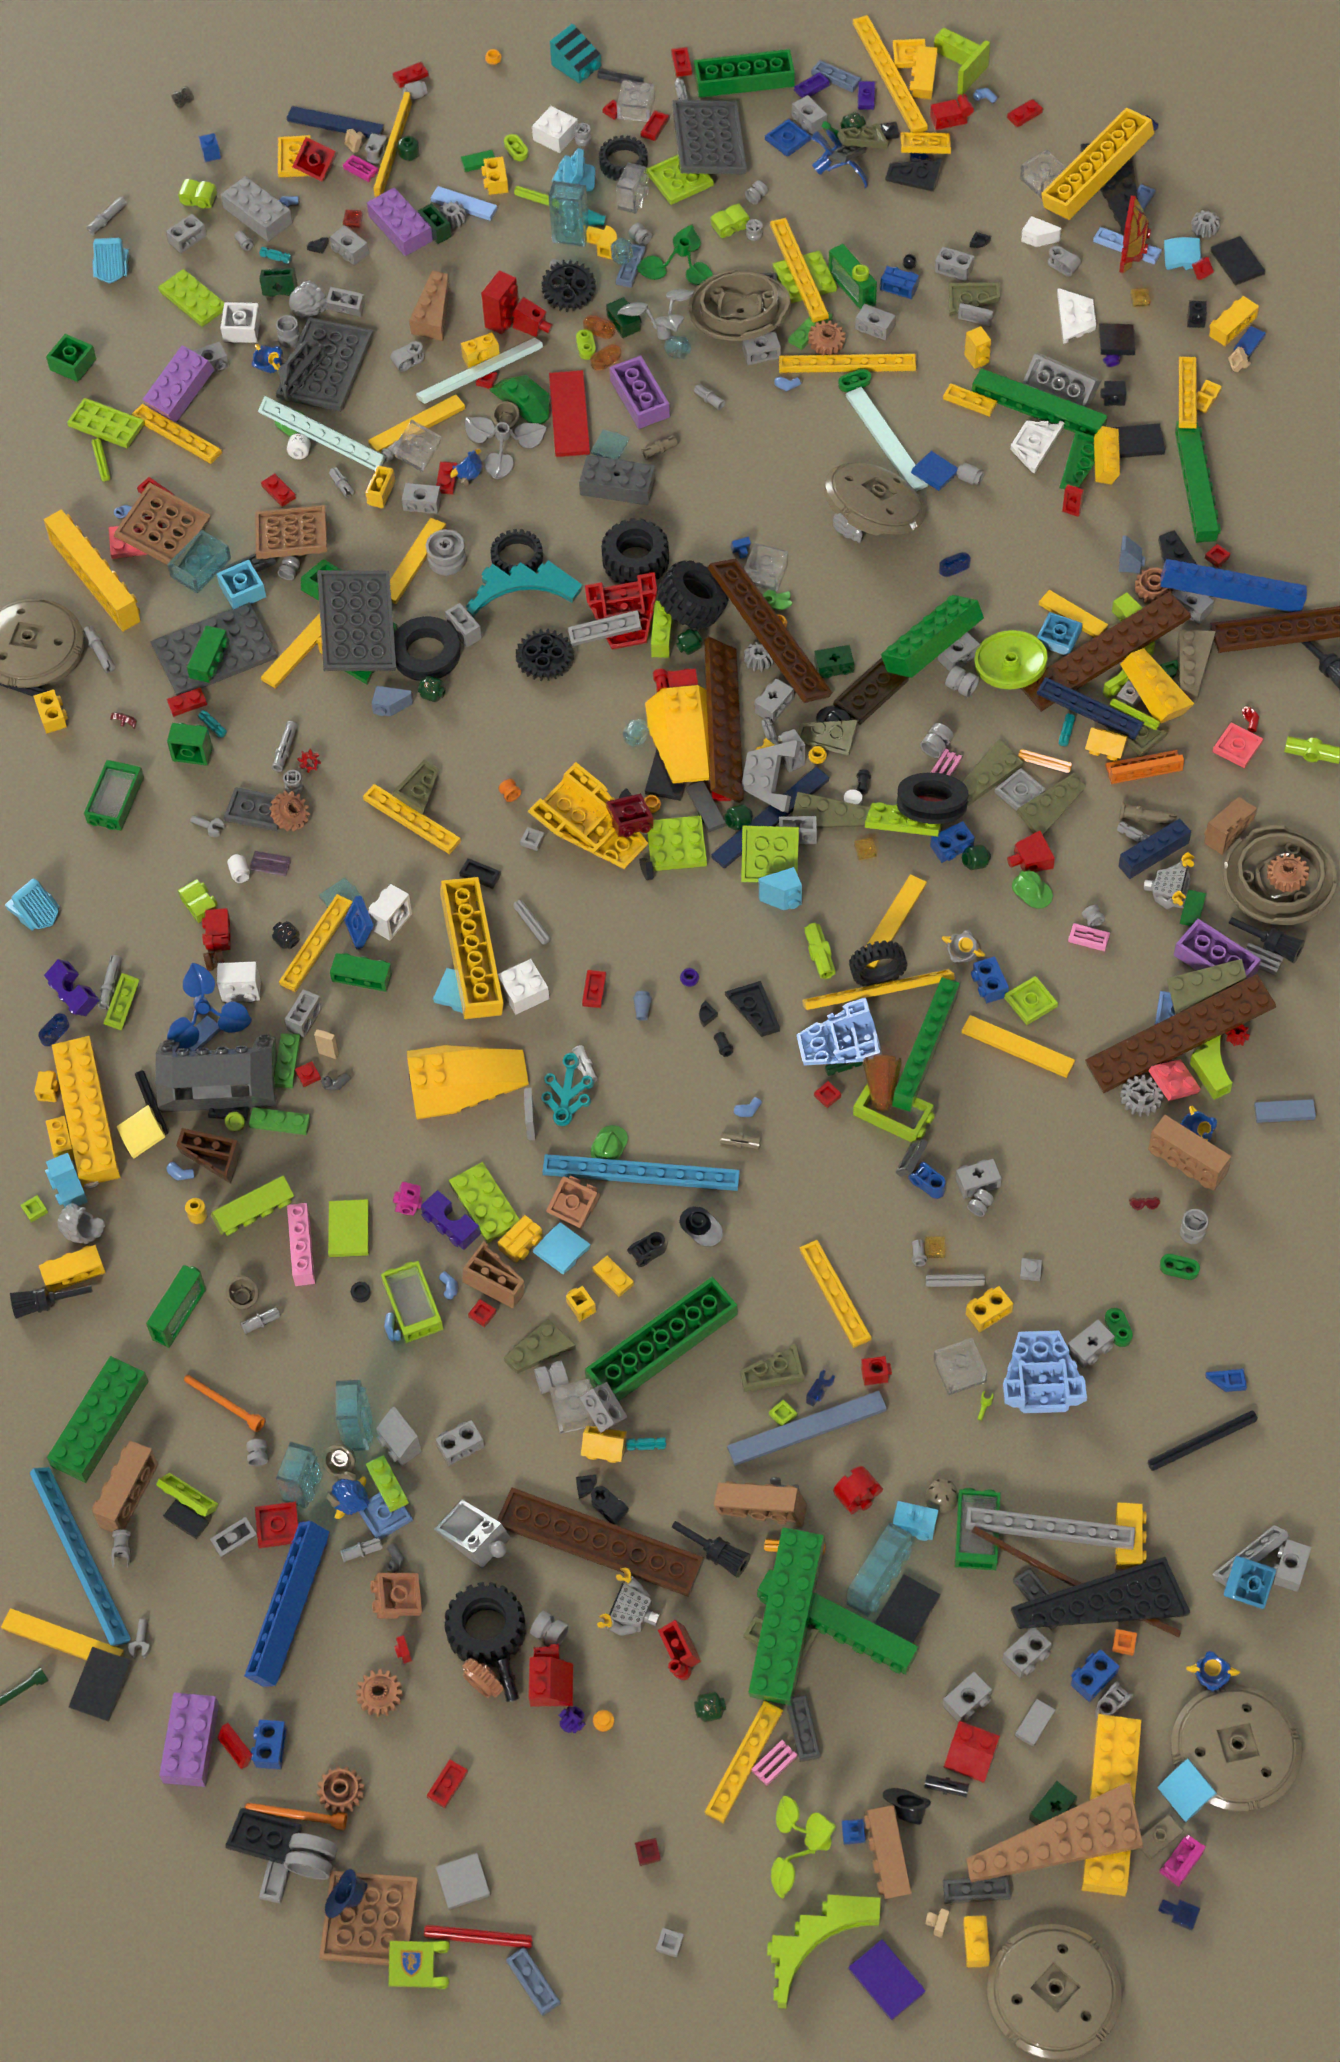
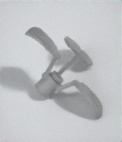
(662, 324)
(496, 464)

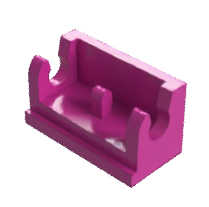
(1182, 1860)

